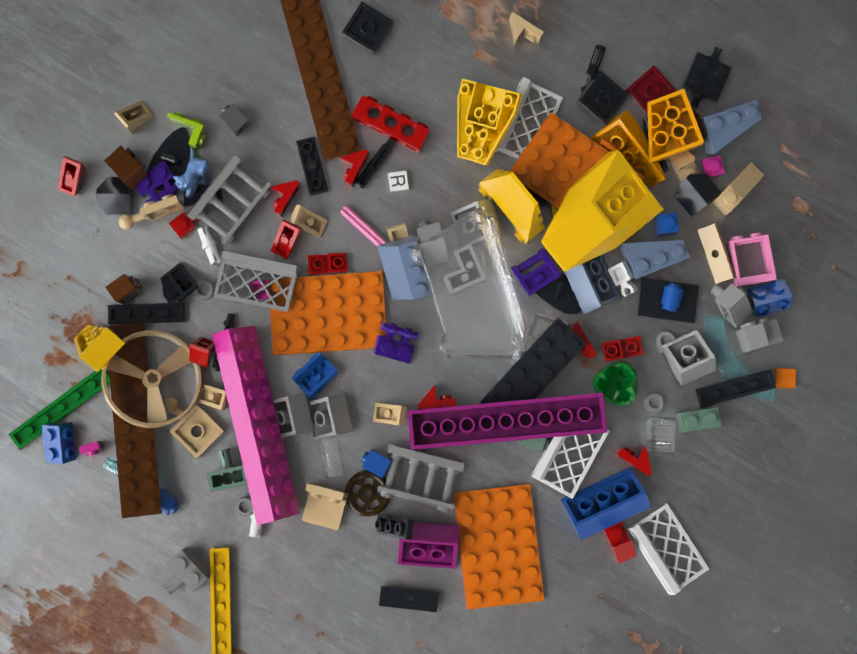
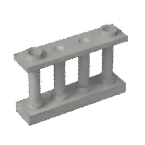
(222, 182)
(415, 459)

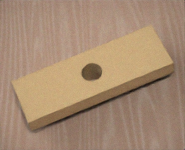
(720, 265)

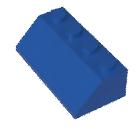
(606, 503)

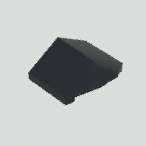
(696, 192)
(115, 197)
(178, 284)

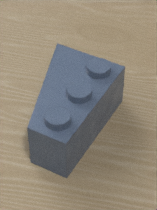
(726, 124)

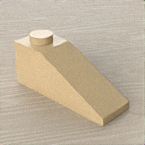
(738, 189)

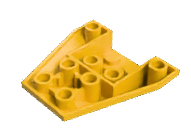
(483, 119)

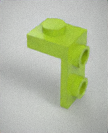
(197, 138)

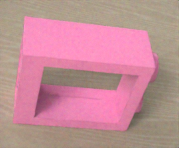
(770, 275)

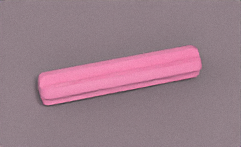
(362, 226)

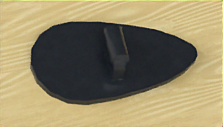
(175, 152)
(560, 296)

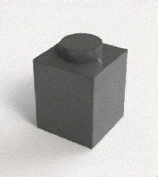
(234, 119)

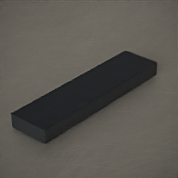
(146, 313)
(735, 388)

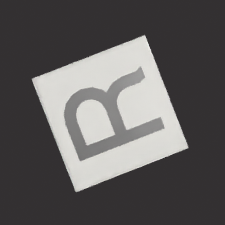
(398, 181)

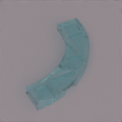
(725, 360)

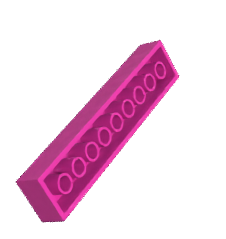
(255, 424)

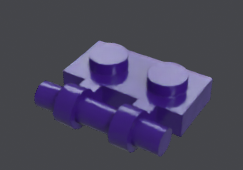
(157, 177)
(392, 348)

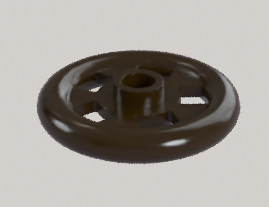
(366, 509)

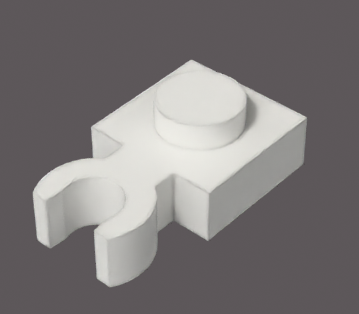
(621, 276)

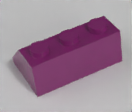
(430, 546)

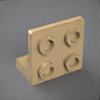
(324, 506)

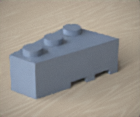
(652, 257)

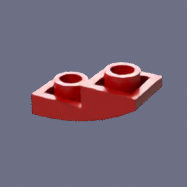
(327, 264)
(622, 348)

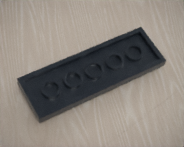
(538, 365)

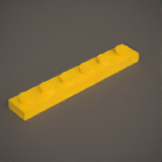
(220, 601)

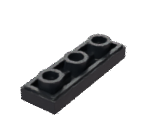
(314, 177)
(394, 526)
(395, 598)

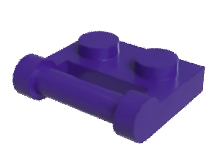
(540, 276)

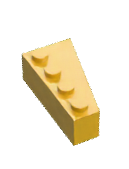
(97, 346)

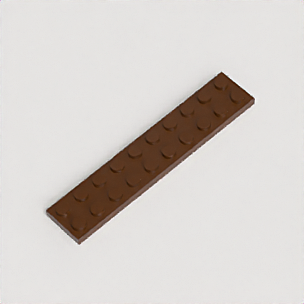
(321, 78)
(134, 444)

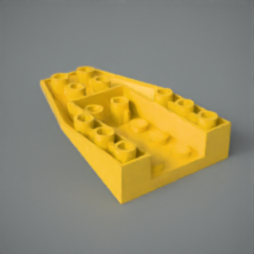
(599, 212)

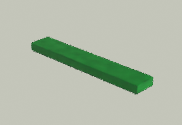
(59, 409)

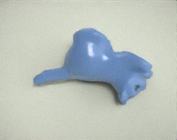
(196, 172)

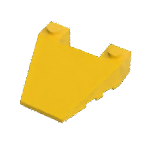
(514, 202)

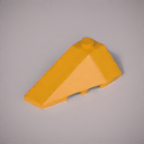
(633, 145)

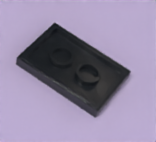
(651, 296)

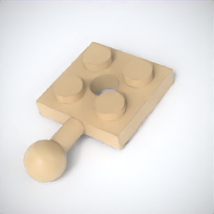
(153, 211)
(183, 429)

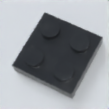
(367, 27)
(602, 97)

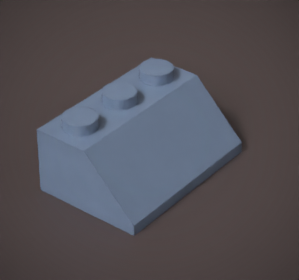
(403, 275)
(593, 284)

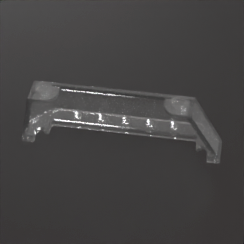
(473, 289)

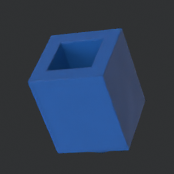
(666, 224)
(375, 463)

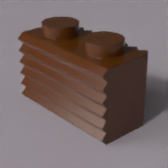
(126, 167)
(124, 289)

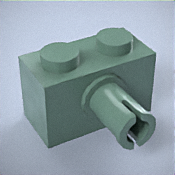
(228, 475)

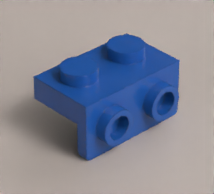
(770, 297)
(315, 375)
(59, 443)

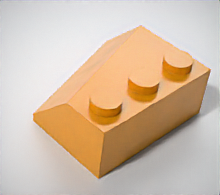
(671, 127)

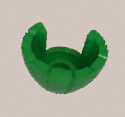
(617, 382)

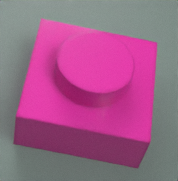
(713, 166)
(255, 285)
(92, 448)

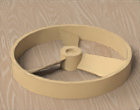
(155, 409)

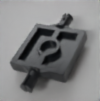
(706, 77)

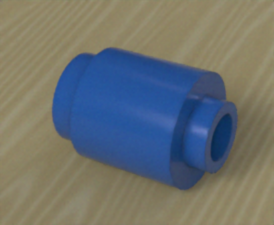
(672, 297)
(168, 503)

